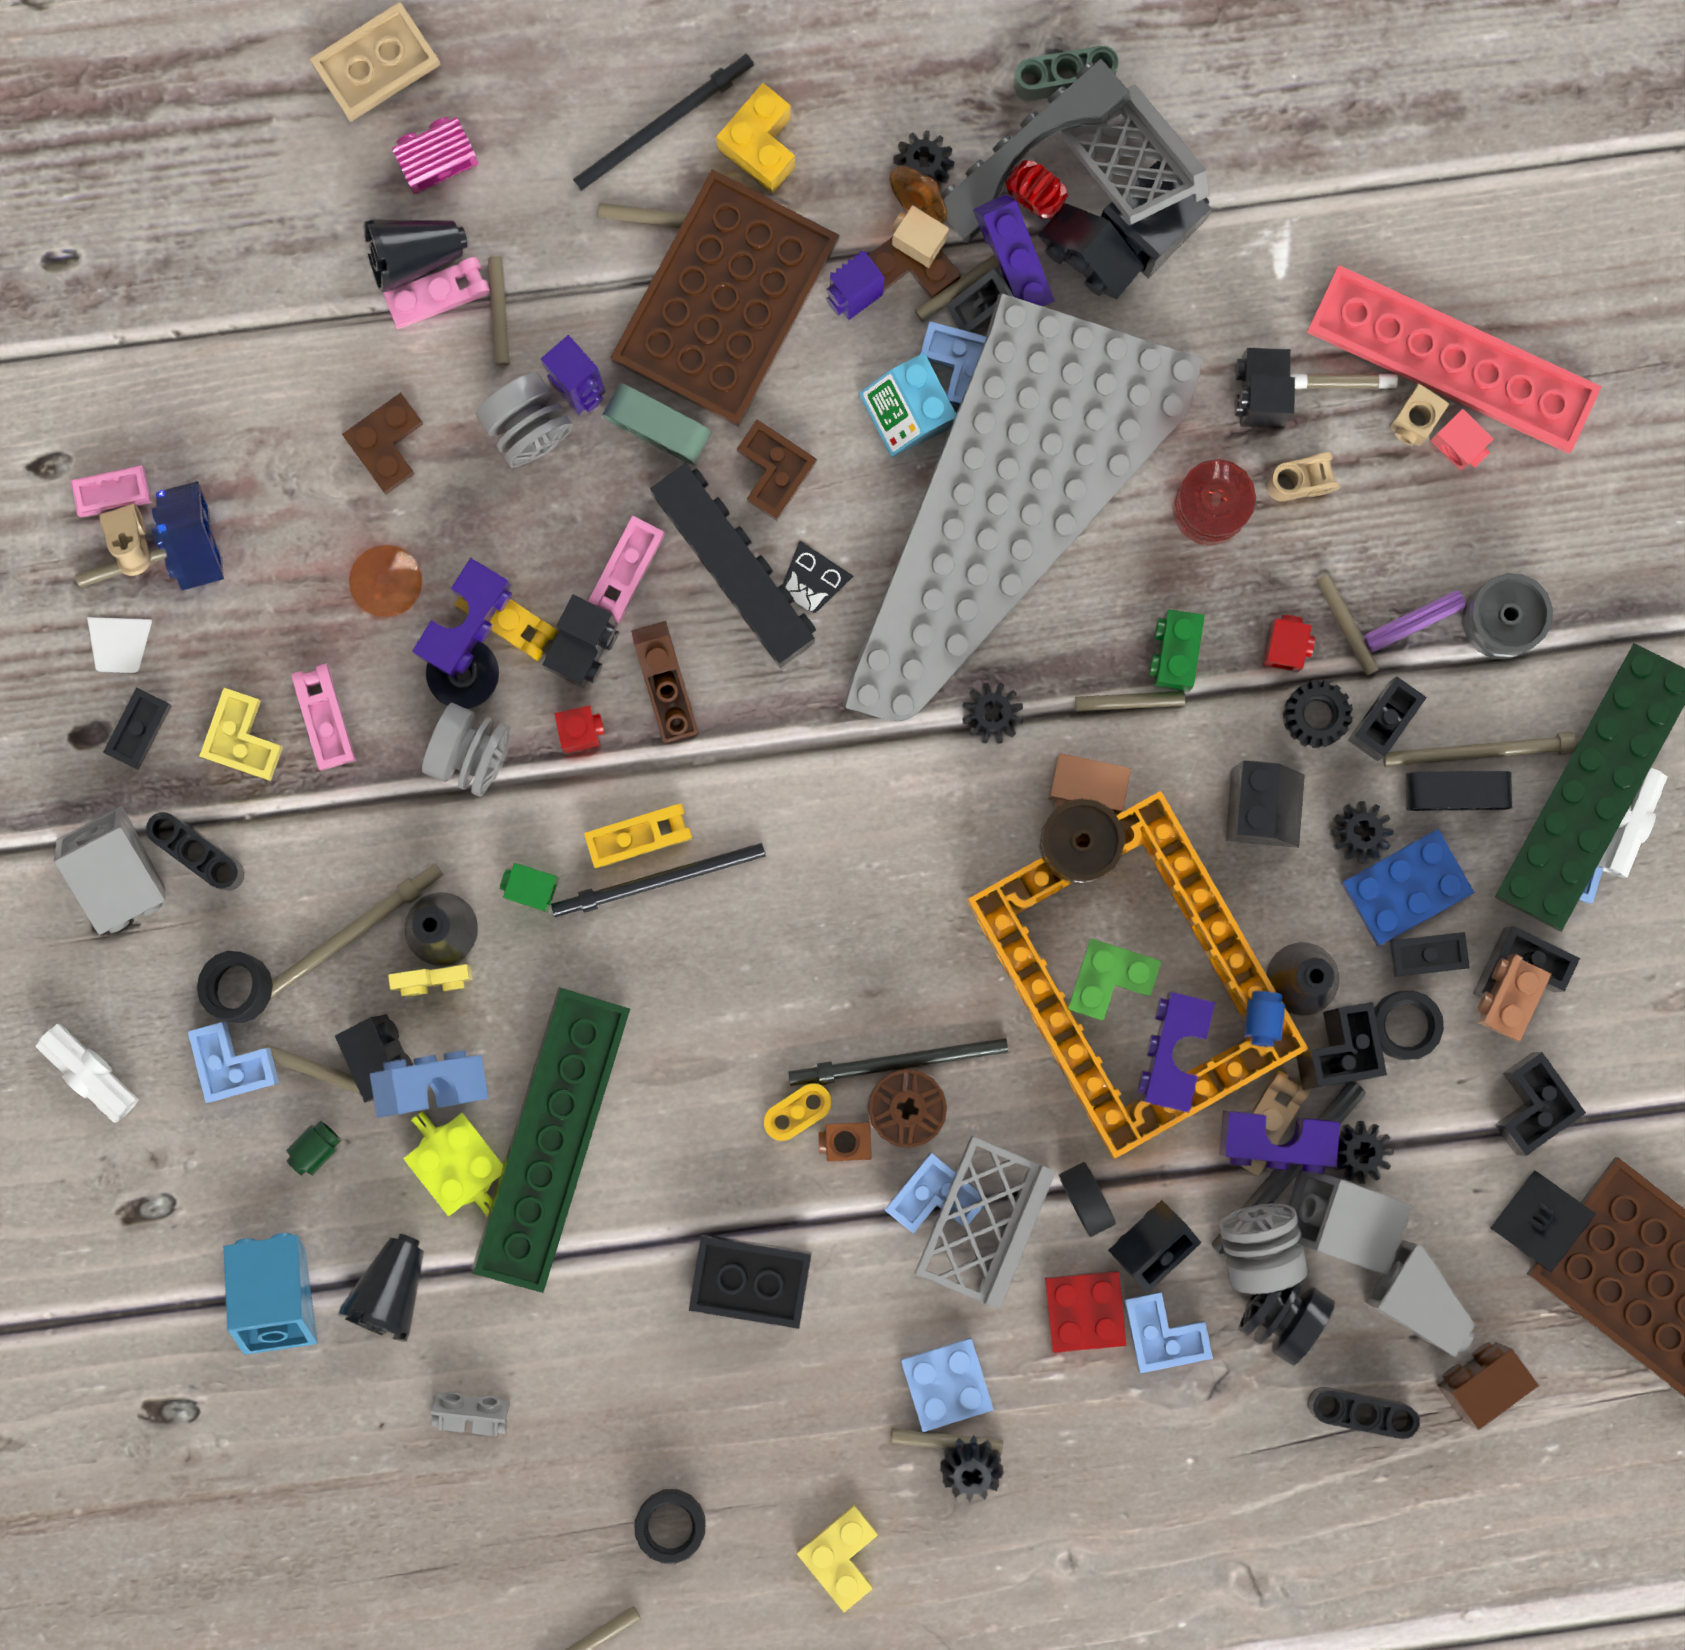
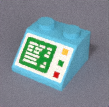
(908, 405)

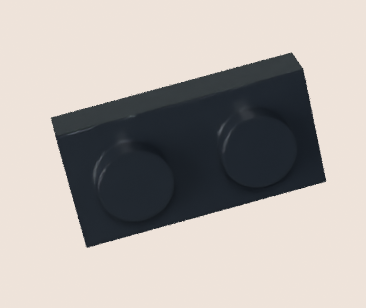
(137, 728)
(1429, 954)

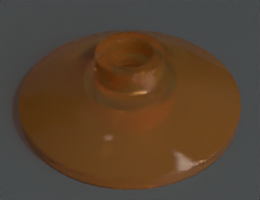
(917, 190)
(393, 597)

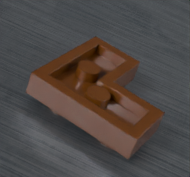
(896, 264)
(375, 441)
(784, 466)

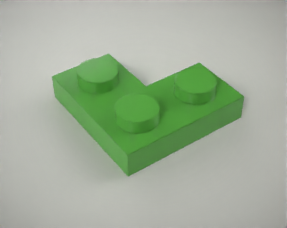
(1108, 967)

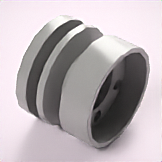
(521, 416)
(469, 750)
(1263, 1248)

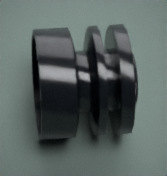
(1292, 1319)

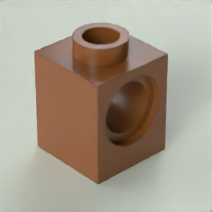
(862, 1147)

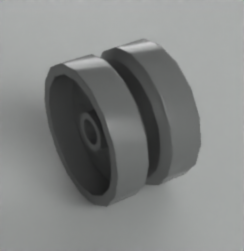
(1525, 603)

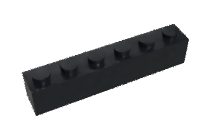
(733, 565)

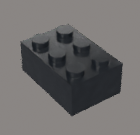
(750, 1281)

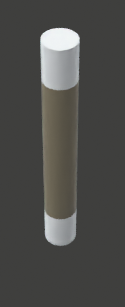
(1345, 381)

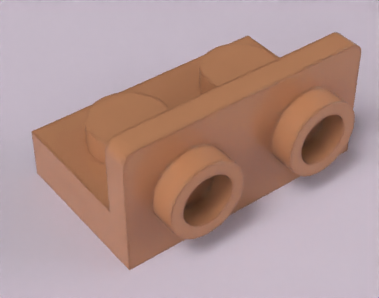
(1513, 997)

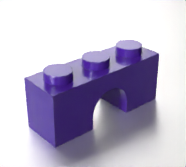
(1011, 243)
(574, 376)
(451, 647)
(1179, 1018)
(1312, 1144)

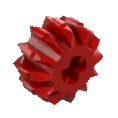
(1037, 189)

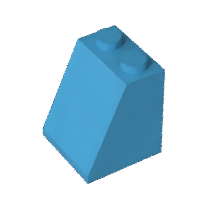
(269, 1294)

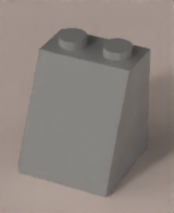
(109, 871)
(1348, 1220)
(1422, 1301)

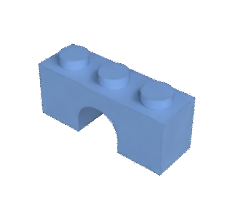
(405, 1087)

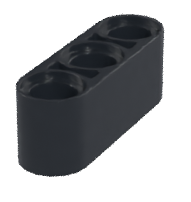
(1458, 790)
(178, 847)
(1379, 1421)

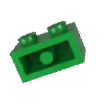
(1178, 650)

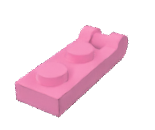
(436, 293)
(627, 566)
(323, 718)

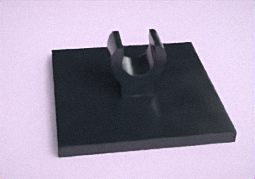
(1543, 1221)

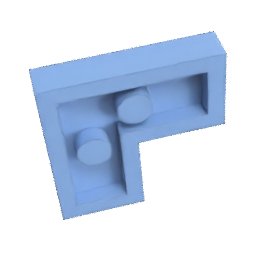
(956, 350)
(223, 1072)
(926, 1190)
(1156, 1343)

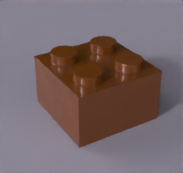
(1487, 1384)

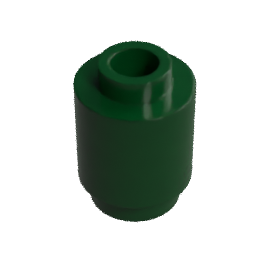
(313, 1148)

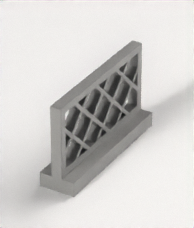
(1164, 147)
(1014, 1234)

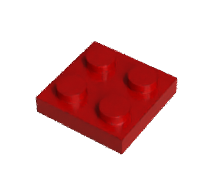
(1085, 1311)

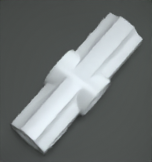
(1634, 827)
(87, 1073)

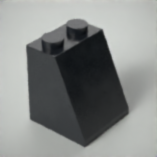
(1161, 233)
(1265, 804)

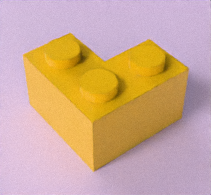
(751, 139)

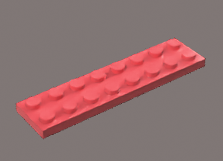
(1454, 359)

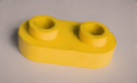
(797, 1111)

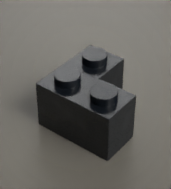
(1091, 248)
(1265, 389)
(581, 641)
(1534, 951)
(1353, 1050)
(1546, 1106)

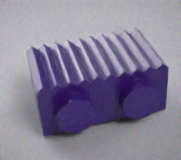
(855, 286)

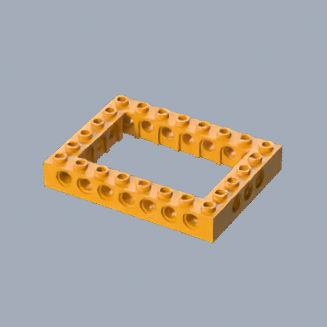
(1217, 932)

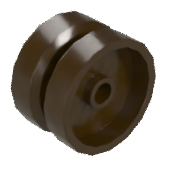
(1102, 833)

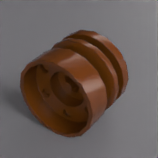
(917, 1128)

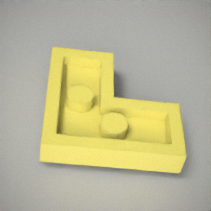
(230, 741)
(416, 982)
(830, 1556)

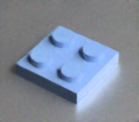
(947, 1384)

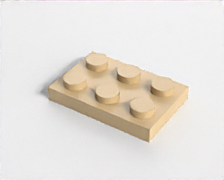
(375, 61)

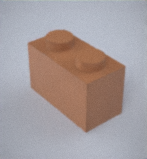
(1089, 780)

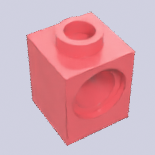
(1463, 441)

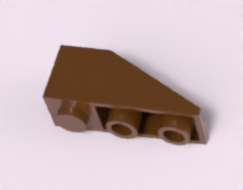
(664, 682)

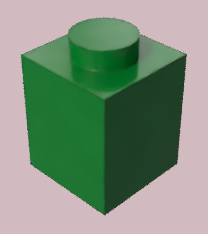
(529, 887)

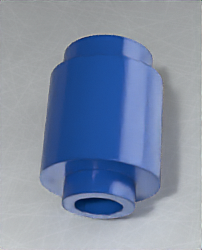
(1264, 1018)

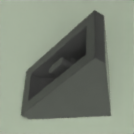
(976, 304)

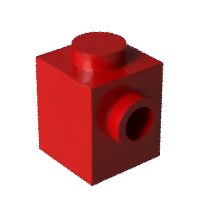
(1288, 644)
(579, 729)

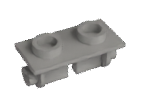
(453, 1410)

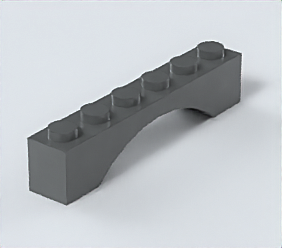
(1087, 101)

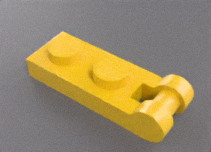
(513, 624)
(636, 836)

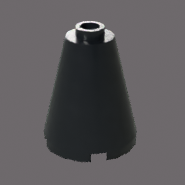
(410, 248)
(454, 932)
(1290, 977)
(387, 1290)

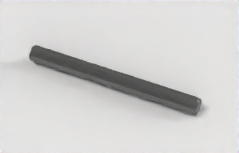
(1281, 1178)

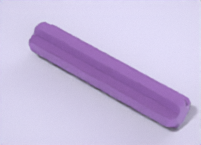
(1415, 621)

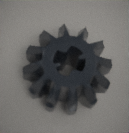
(937, 156)
(980, 711)
(1369, 822)
(1370, 1161)
(971, 1468)

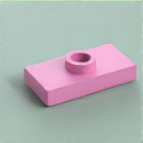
(110, 491)

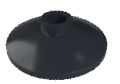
(467, 693)

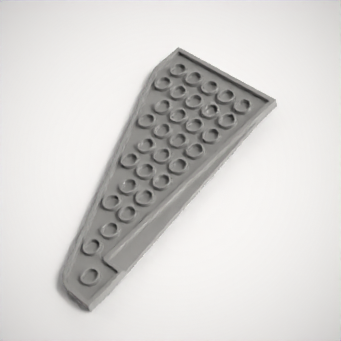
(1031, 458)

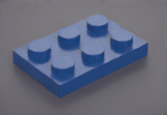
(1407, 887)

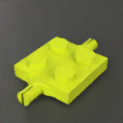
(454, 1164)

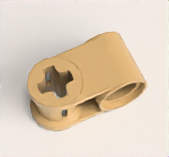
(1309, 476)
(126, 538)

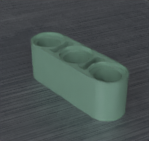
(1046, 69)
(656, 423)

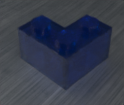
(186, 536)

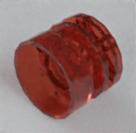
(1193, 500)

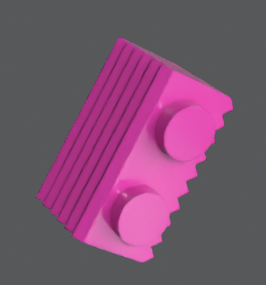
(434, 154)

